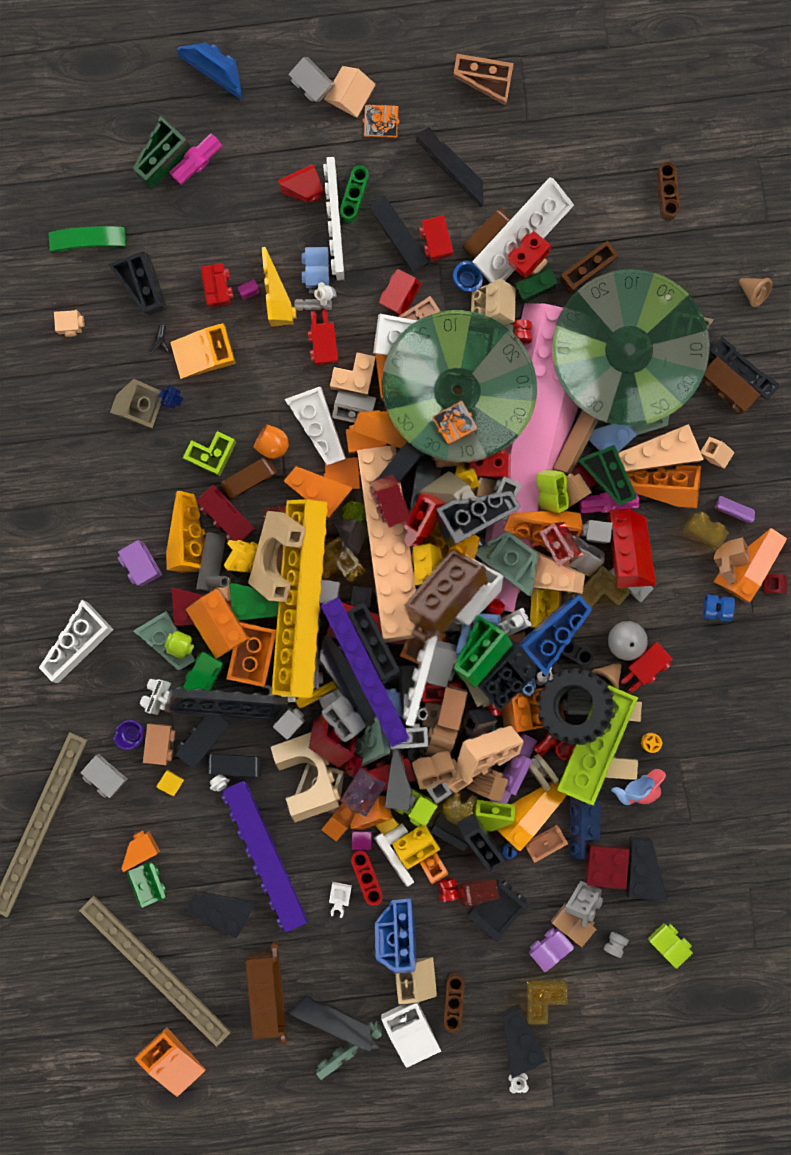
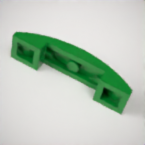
(87, 237)

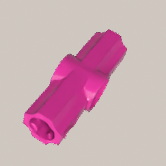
(196, 159)
(604, 503)

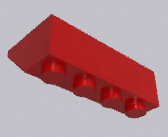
(631, 549)

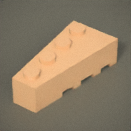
(666, 450)

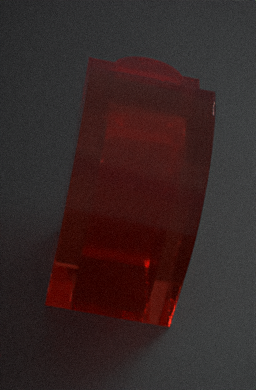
(476, 892)

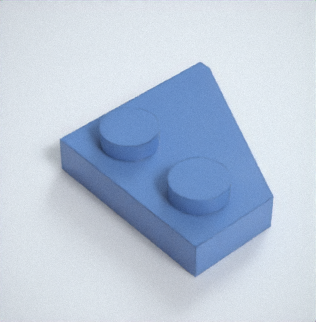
(612, 435)

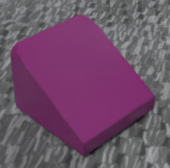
(249, 289)
(361, 839)

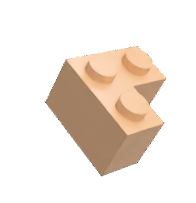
(356, 380)

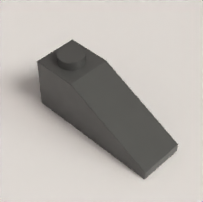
(399, 787)

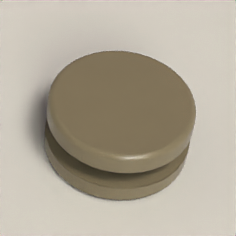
(542, 771)

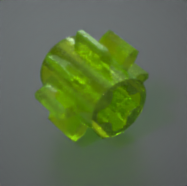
(354, 510)

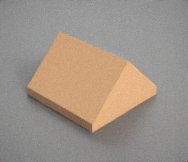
(350, 90)

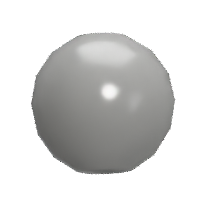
(627, 640)

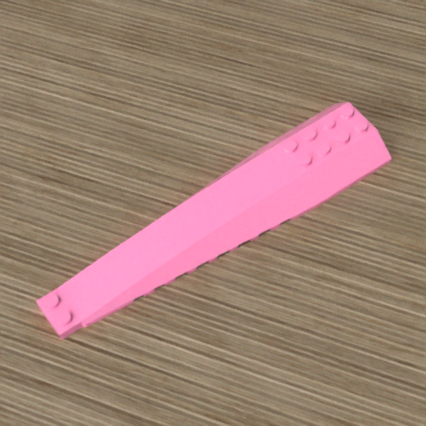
(545, 433)

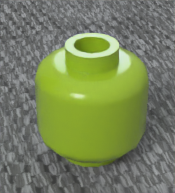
(178, 645)

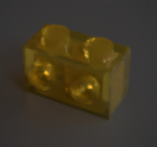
(705, 530)

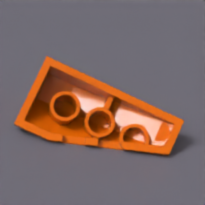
(671, 486)
(750, 576)

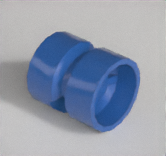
(725, 608)

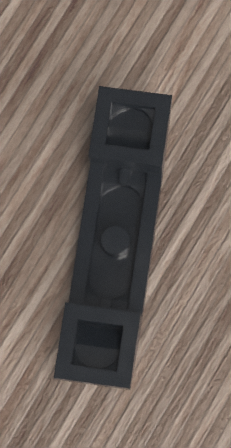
(753, 376)

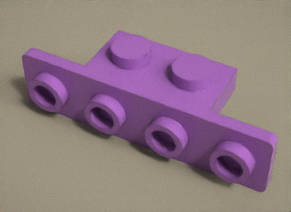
(517, 768)

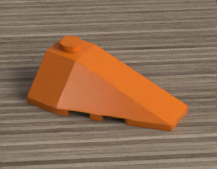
(378, 426)
(530, 524)

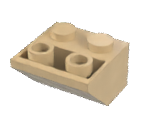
(495, 301)
(417, 985)

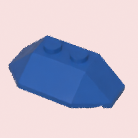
(214, 65)
(396, 937)

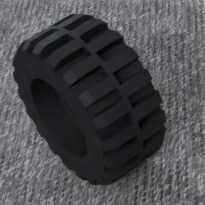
(552, 698)

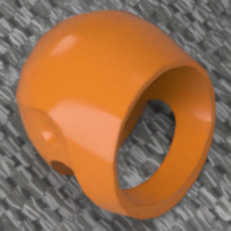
(271, 442)

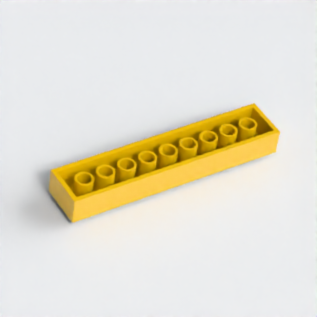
(299, 614)

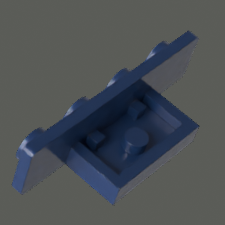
(583, 826)

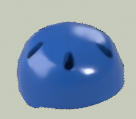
(467, 278)

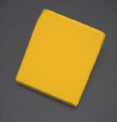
(170, 783)
(387, 826)

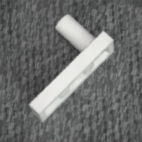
(384, 843)

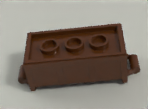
(444, 594)
(266, 994)

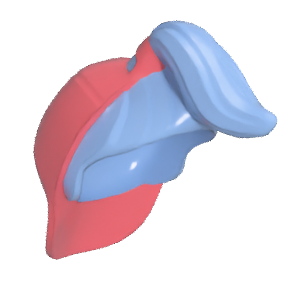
(642, 790)

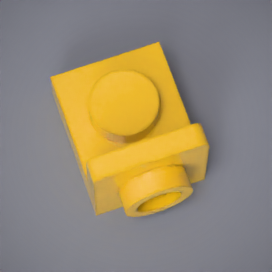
(467, 475)

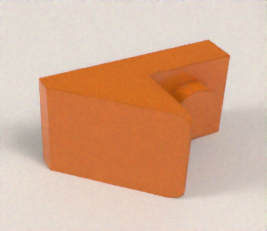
(339, 822)
(434, 868)

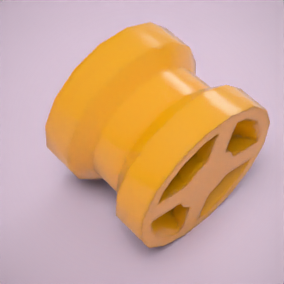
(655, 743)

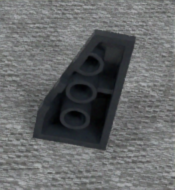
(469, 516)

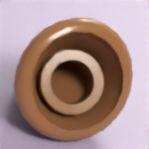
(756, 289)
(609, 674)

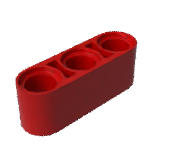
(370, 886)

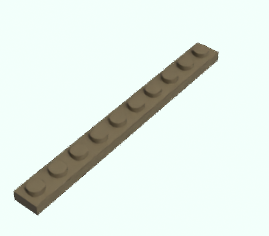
(40, 821)
(155, 971)

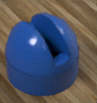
(505, 851)

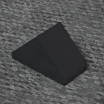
(351, 533)

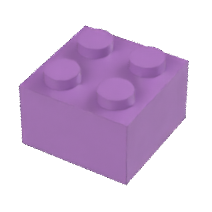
(139, 563)

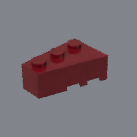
(225, 514)
(181, 601)

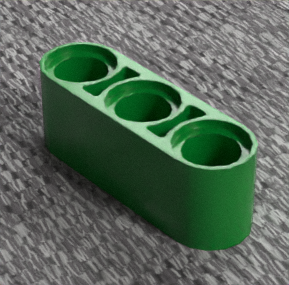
(354, 185)

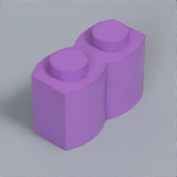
(550, 949)

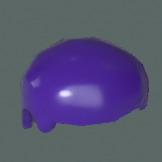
(129, 735)

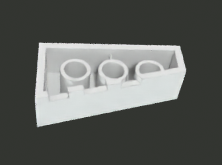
(75, 642)

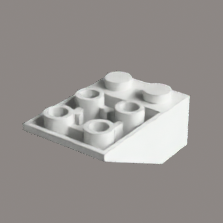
(482, 597)
(410, 1033)

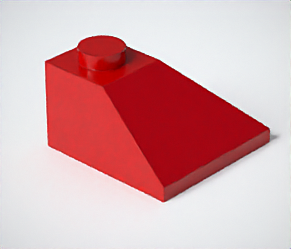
(302, 185)

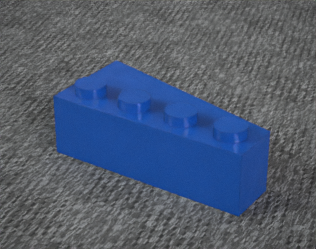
(555, 632)

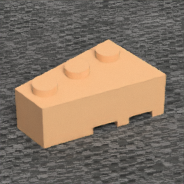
(556, 578)
(486, 751)

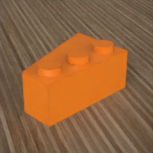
(318, 488)

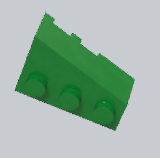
(250, 604)
(481, 652)
(204, 672)

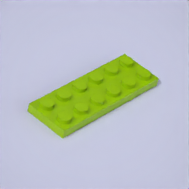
(591, 761)

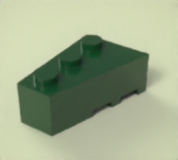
(161, 153)
(610, 473)

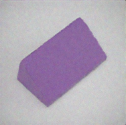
(735, 509)

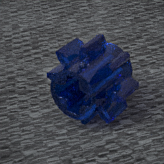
(170, 397)

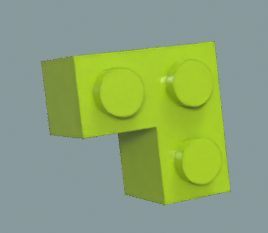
(215, 457)
(422, 809)

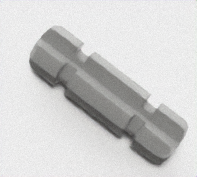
(311, 304)

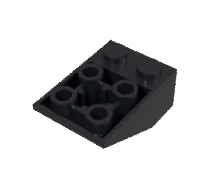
(508, 676)

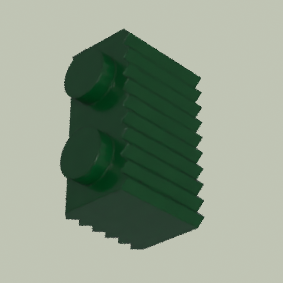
(535, 285)

